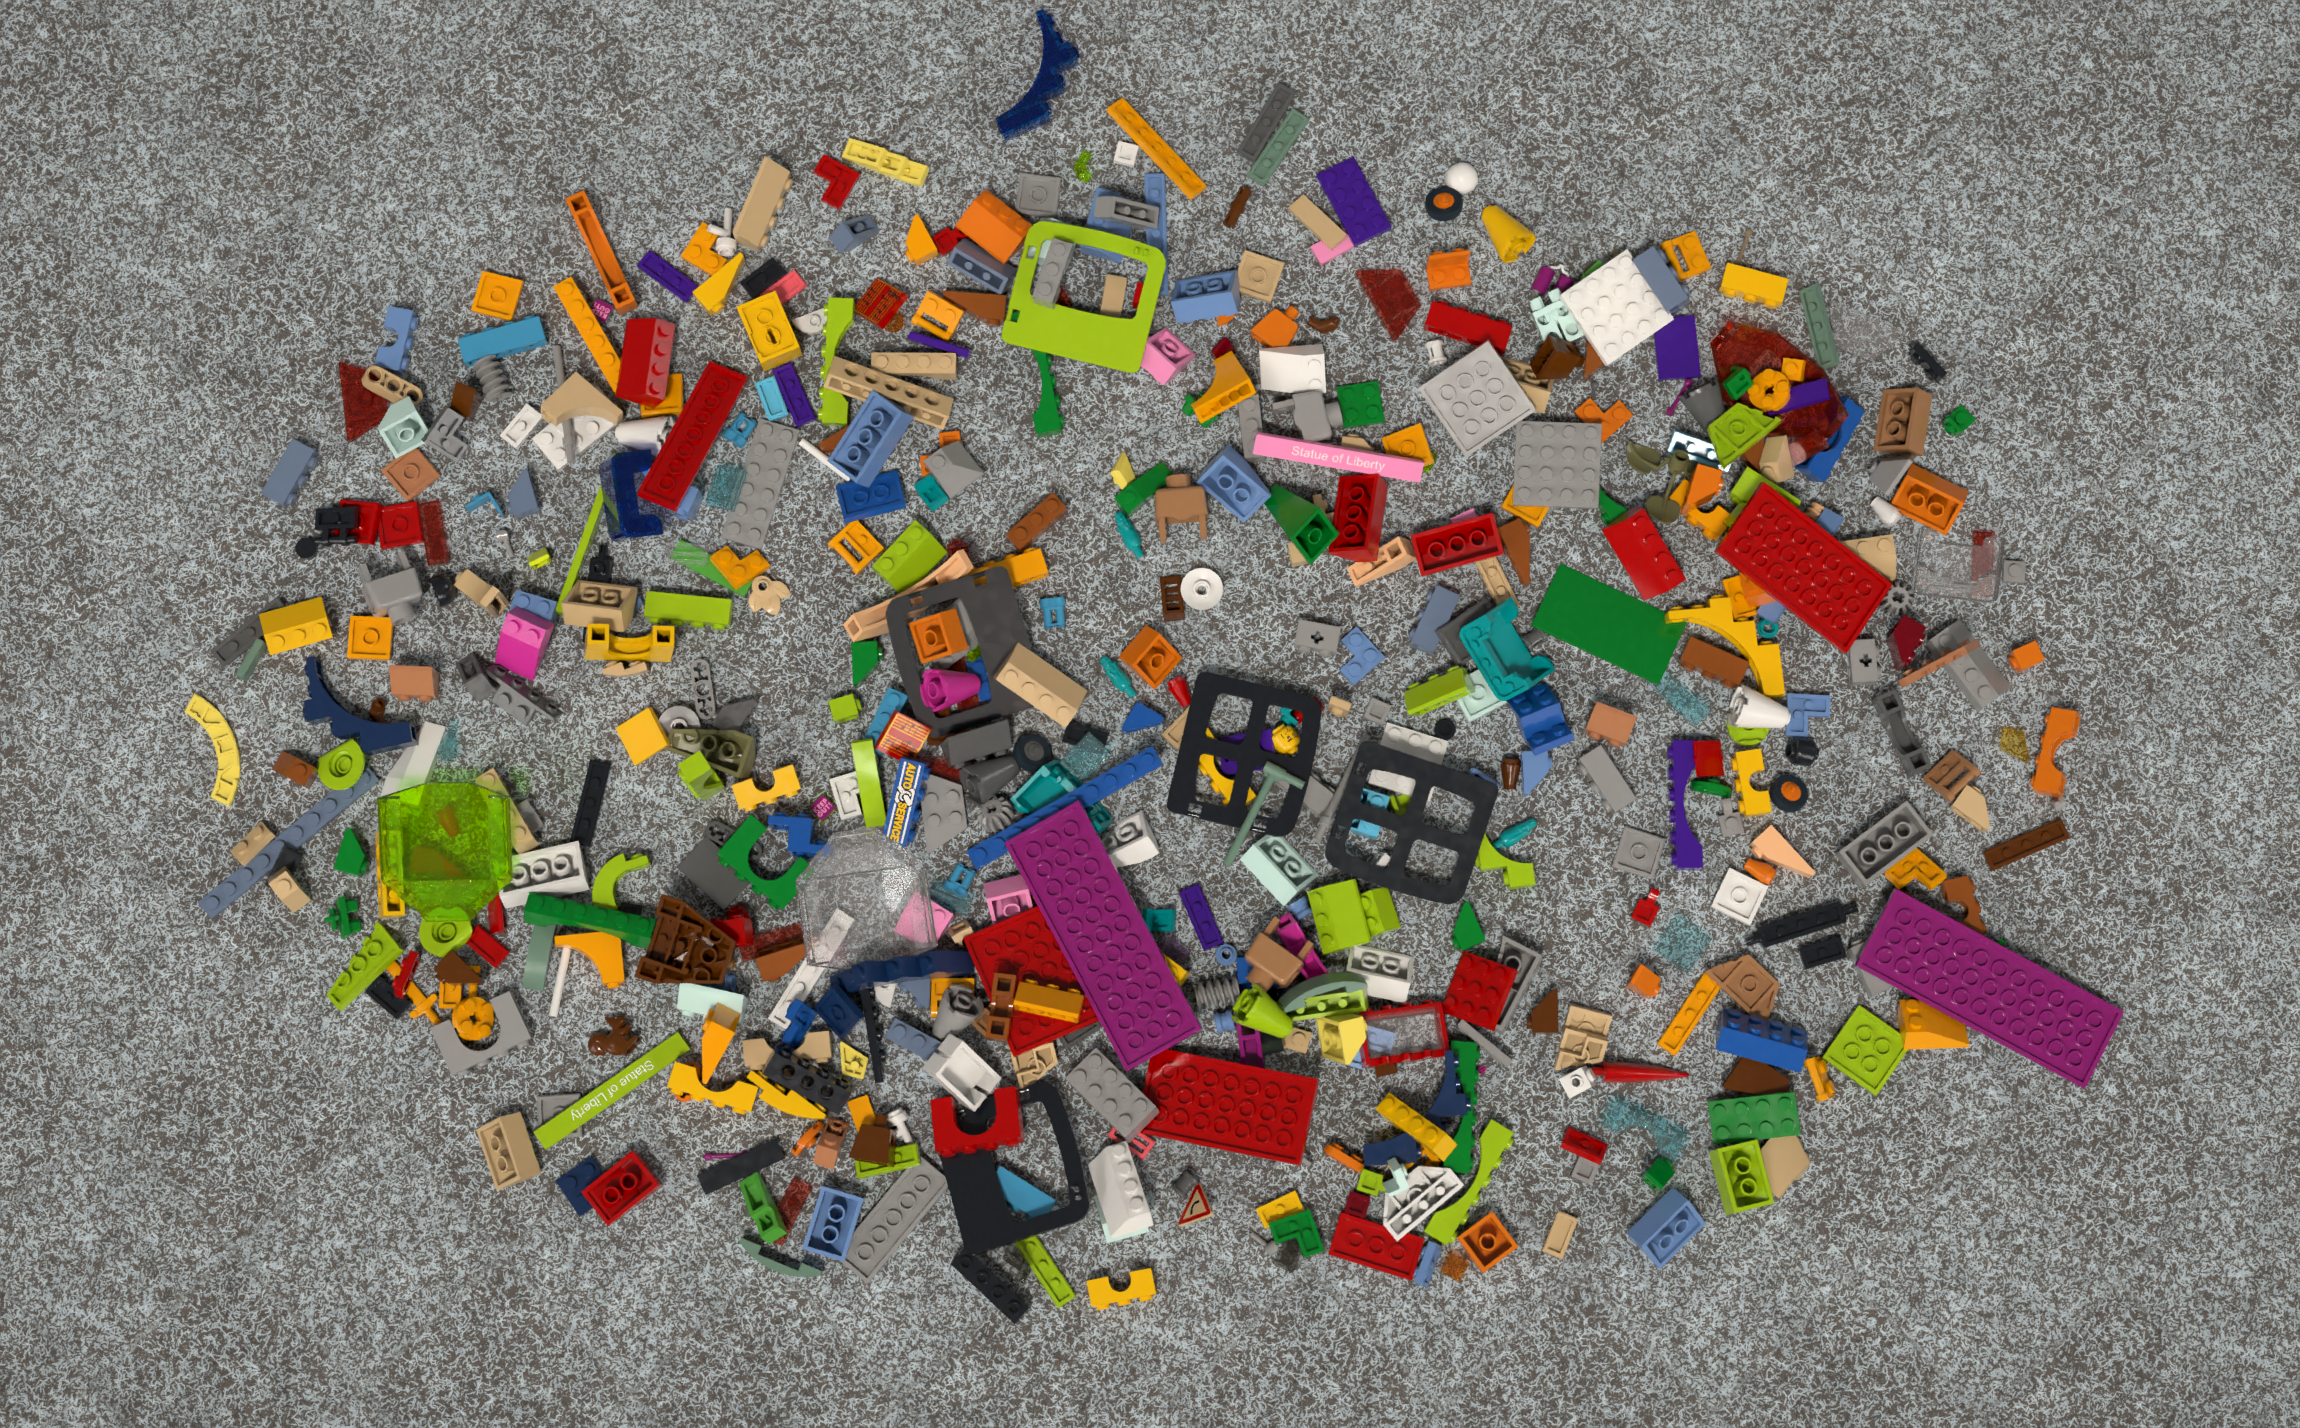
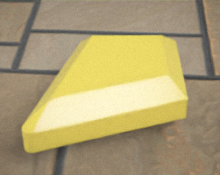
(1122, 472)
(852, 1062)

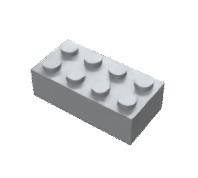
(1884, 844)
(1112, 1095)

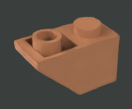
(831, 1143)

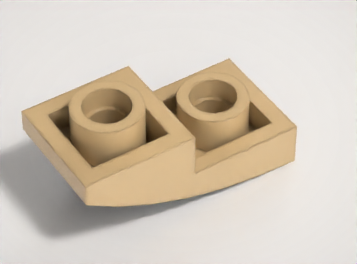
(1113, 296)
(617, 669)

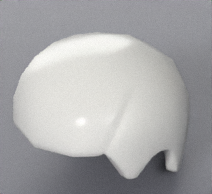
(1461, 177)

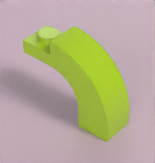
(608, 877)

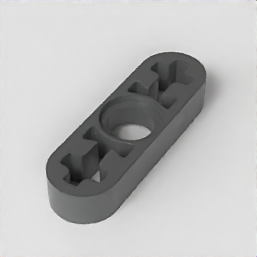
(722, 828)

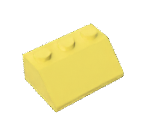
(1341, 1036)

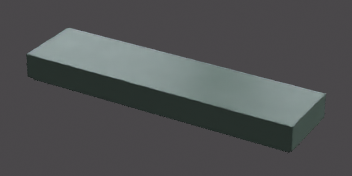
(1278, 147)
(1819, 326)

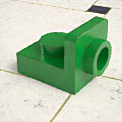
(1737, 382)
(1958, 421)

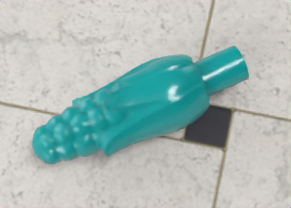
(1129, 535)
(1118, 676)
(1514, 834)

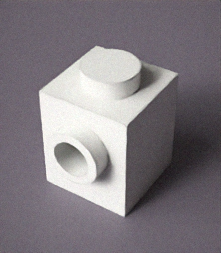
(1578, 1081)

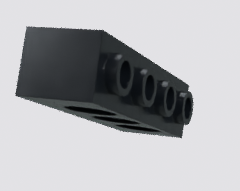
(832, 1100)
(990, 1286)

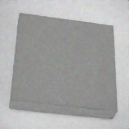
(1038, 195)
(1638, 853)
(552, 1105)

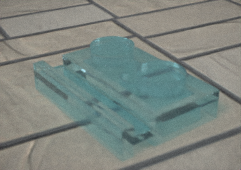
(725, 488)
(1085, 757)

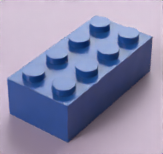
(1761, 1040)

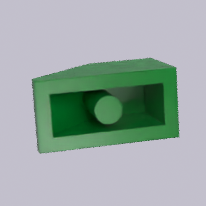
(864, 660)
(351, 856)
(1467, 930)
(1658, 1174)

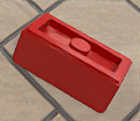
(496, 916)

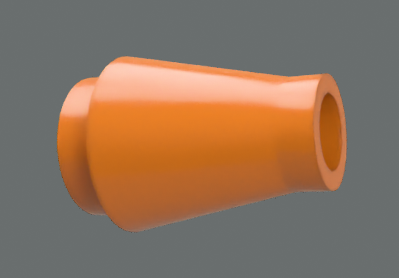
(1761, 871)

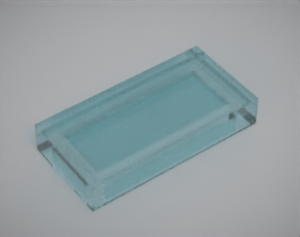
(950, 899)

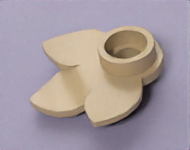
(770, 597)

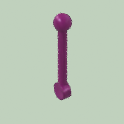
(1670, 411)
(708, 1156)

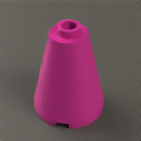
(947, 688)

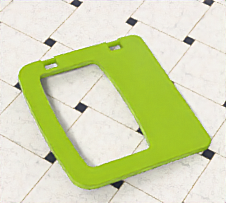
(1076, 333)

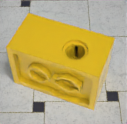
(769, 331)

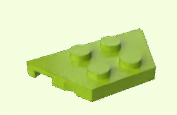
(1738, 431)

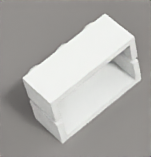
(959, 1070)

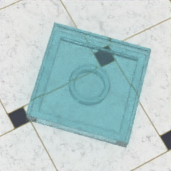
(1682, 944)

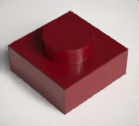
(1357, 1204)

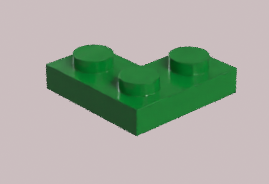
(1300, 1227)

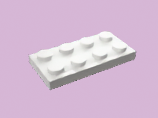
(585, 429)

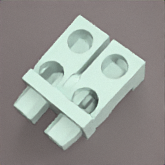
(1549, 316)

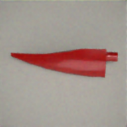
(1634, 1073)

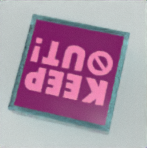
(602, 310)

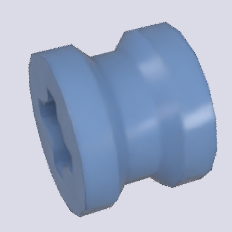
(1300, 909)
(1224, 1021)

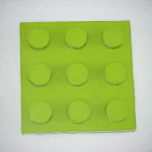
(1866, 1050)

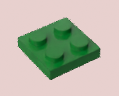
(1360, 404)

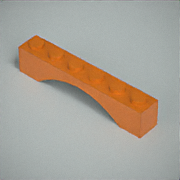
(601, 252)

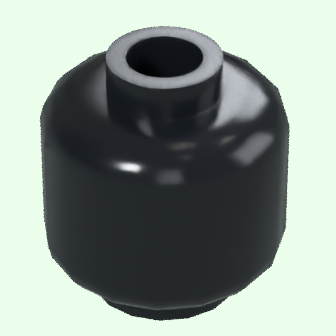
(1801, 751)

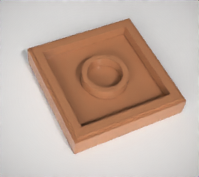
(411, 474)

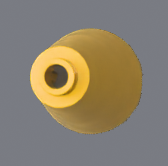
(1506, 233)

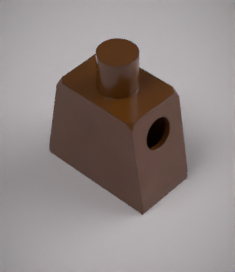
(1556, 359)
(875, 1143)

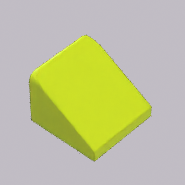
(539, 559)

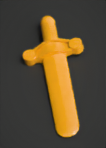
(423, 1004)

